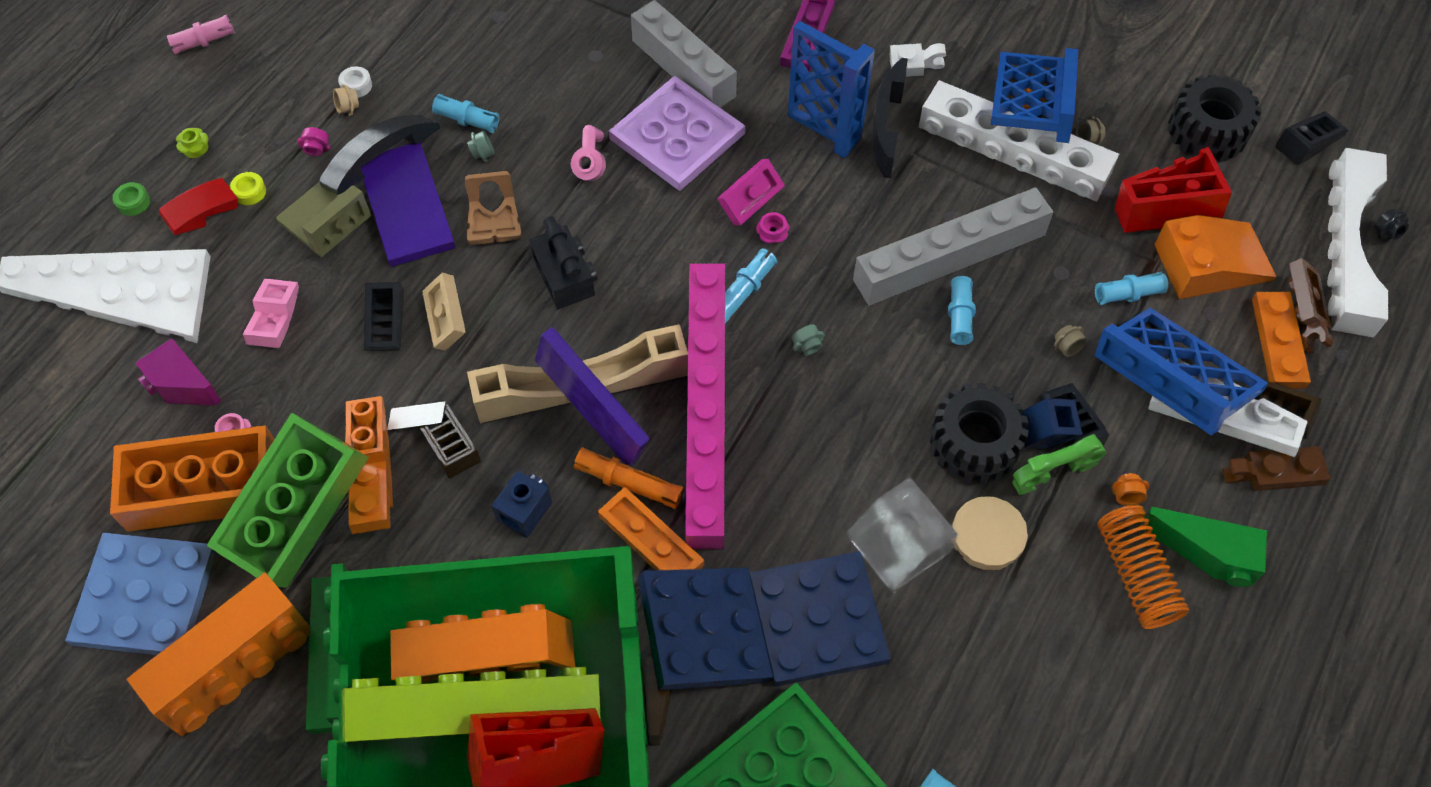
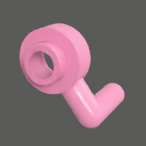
(598, 164)

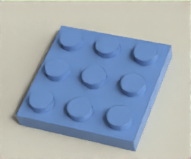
(141, 593)

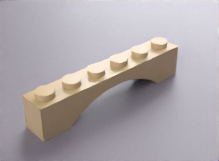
(515, 390)

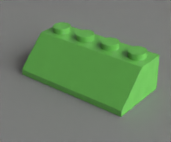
(288, 501)

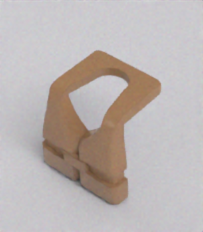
(496, 225)

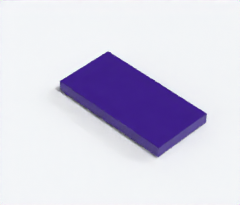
(406, 205)
(590, 397)

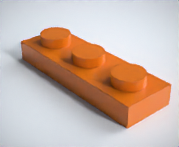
(1281, 339)
(648, 534)

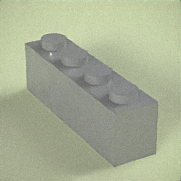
(683, 53)

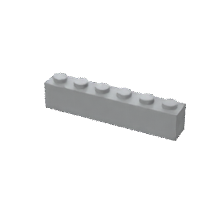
(952, 246)

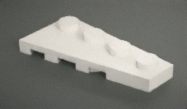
(1256, 422)

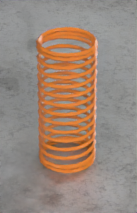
(1146, 618)

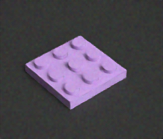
(677, 133)

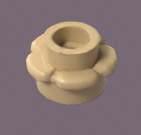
(345, 100)

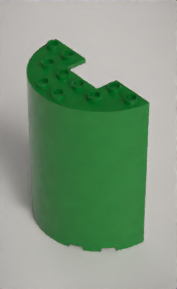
(582, 585)

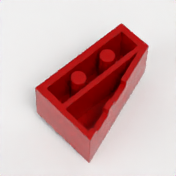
(1173, 193)
(534, 747)

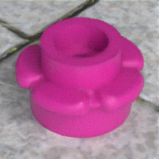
(314, 141)
(773, 221)

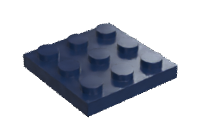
(819, 618)
(704, 628)

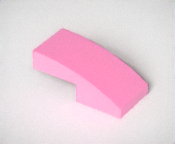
(272, 314)

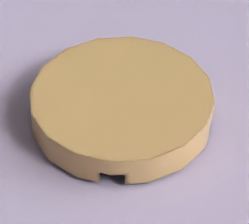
(989, 533)

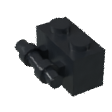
(562, 265)

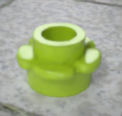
(192, 142)

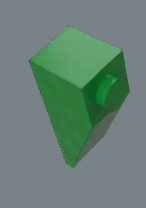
(1214, 546)

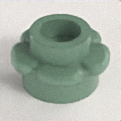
(480, 146)
(807, 340)

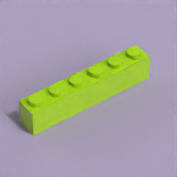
(446, 706)

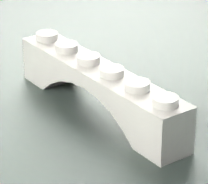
(1357, 296)

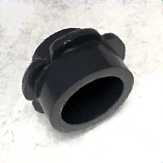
(1392, 224)

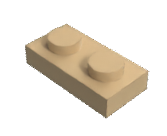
(443, 311)

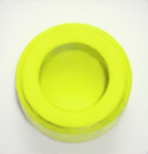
(248, 188)

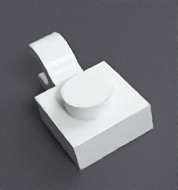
(918, 58)

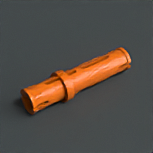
(622, 475)

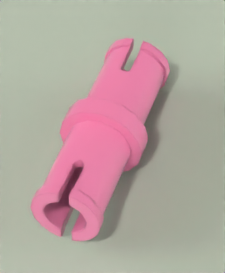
(200, 34)

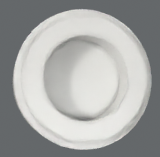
(357, 79)

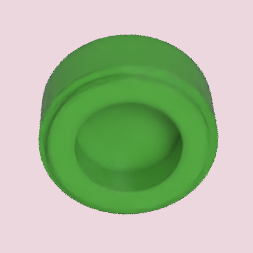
(131, 199)

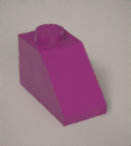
(175, 377)

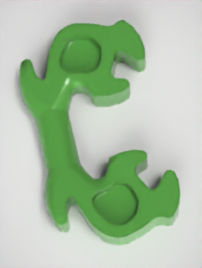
(1079, 456)

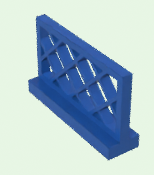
(1060, 92)
(850, 98)
(1172, 381)

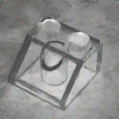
(902, 534)

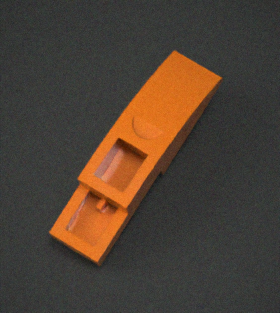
(372, 489)

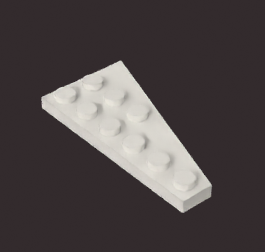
(124, 287)

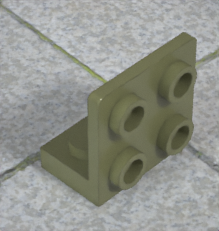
(325, 218)

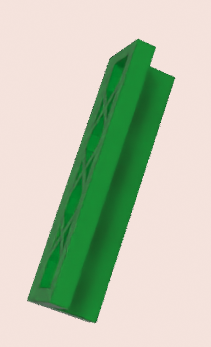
(321, 665)

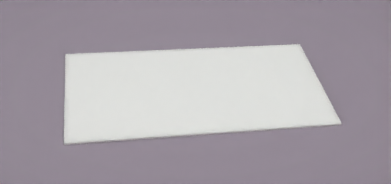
(416, 415)

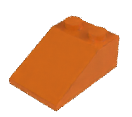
(1211, 255)

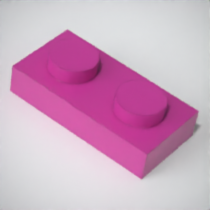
(751, 192)

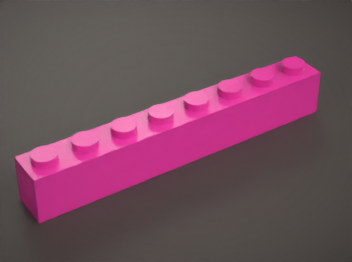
(706, 407)

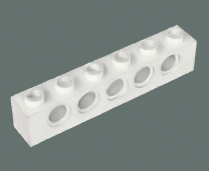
(967, 121)

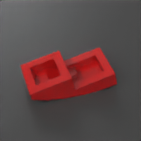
(192, 207)

